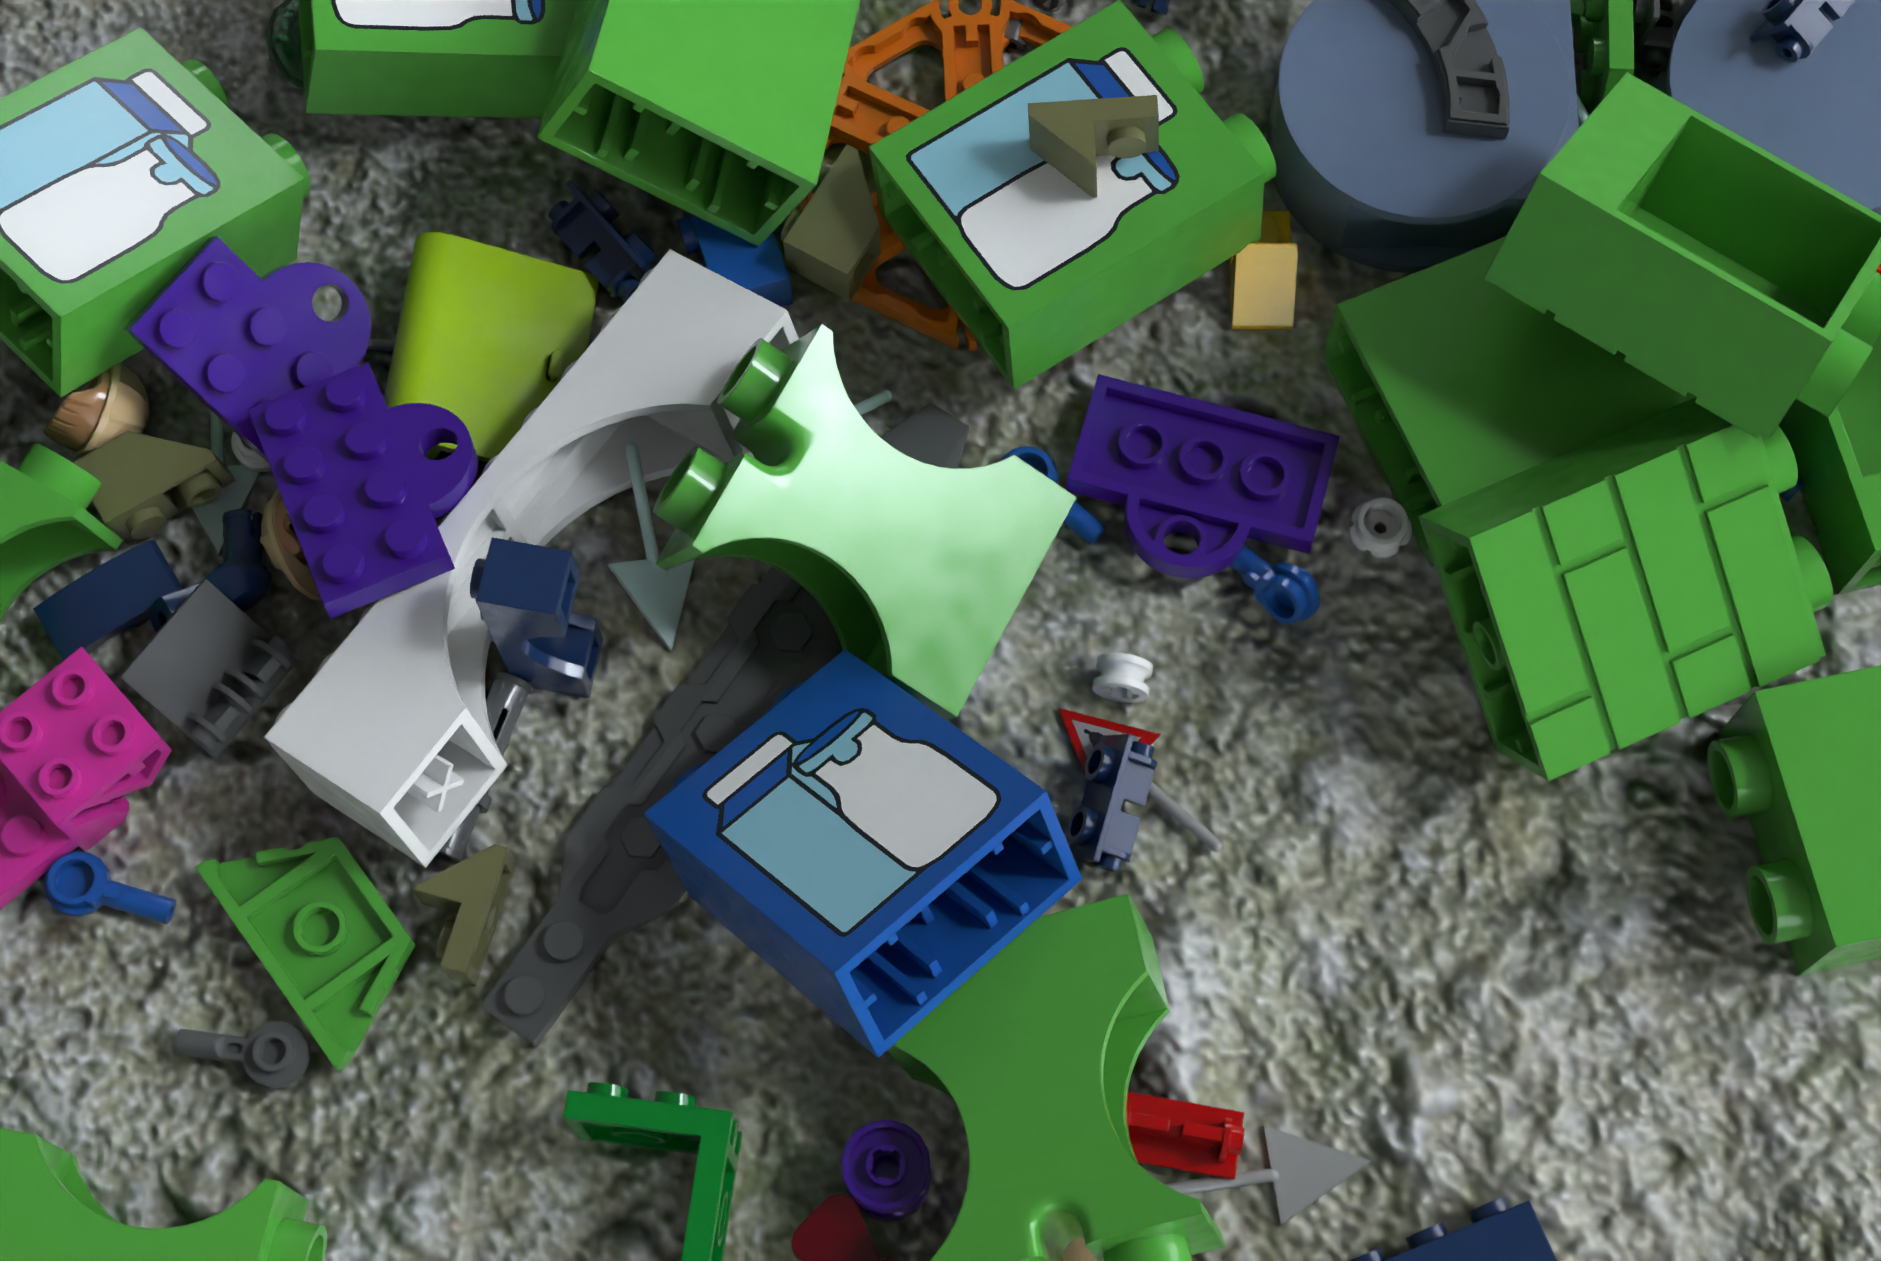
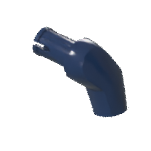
(239, 576)

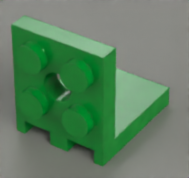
(673, 1126)

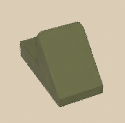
(1079, 130)
(476, 893)

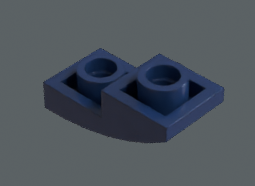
(107, 599)

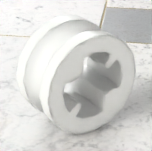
(1122, 677)

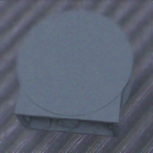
(1807, 112)
(1366, 141)

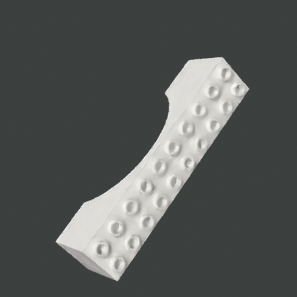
(400, 709)

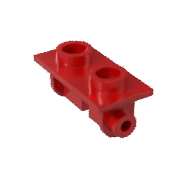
(1185, 1135)

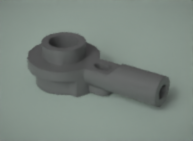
(272, 1054)

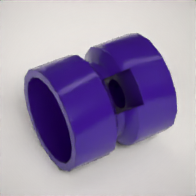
(886, 1170)

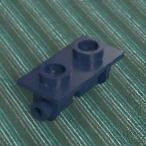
(1798, 24)
(589, 223)
(1115, 772)

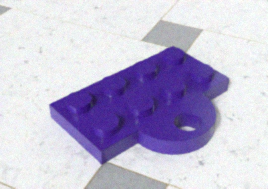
(250, 336)
(1199, 474)
(364, 485)

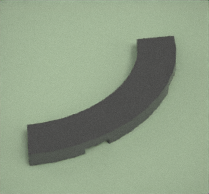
(1465, 64)

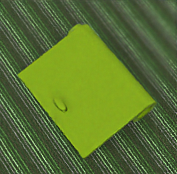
(482, 335)

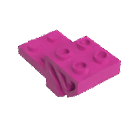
(65, 767)

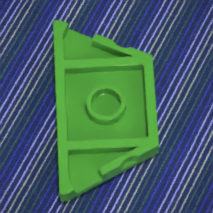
(1607, 47)
(317, 935)

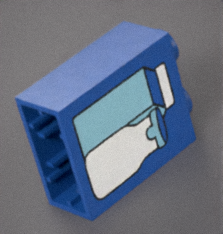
(865, 848)

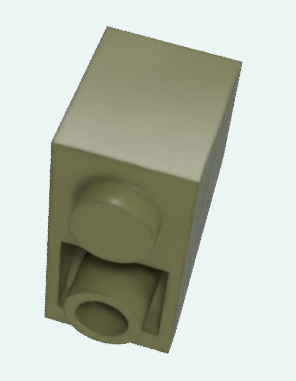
(837, 231)
(151, 481)

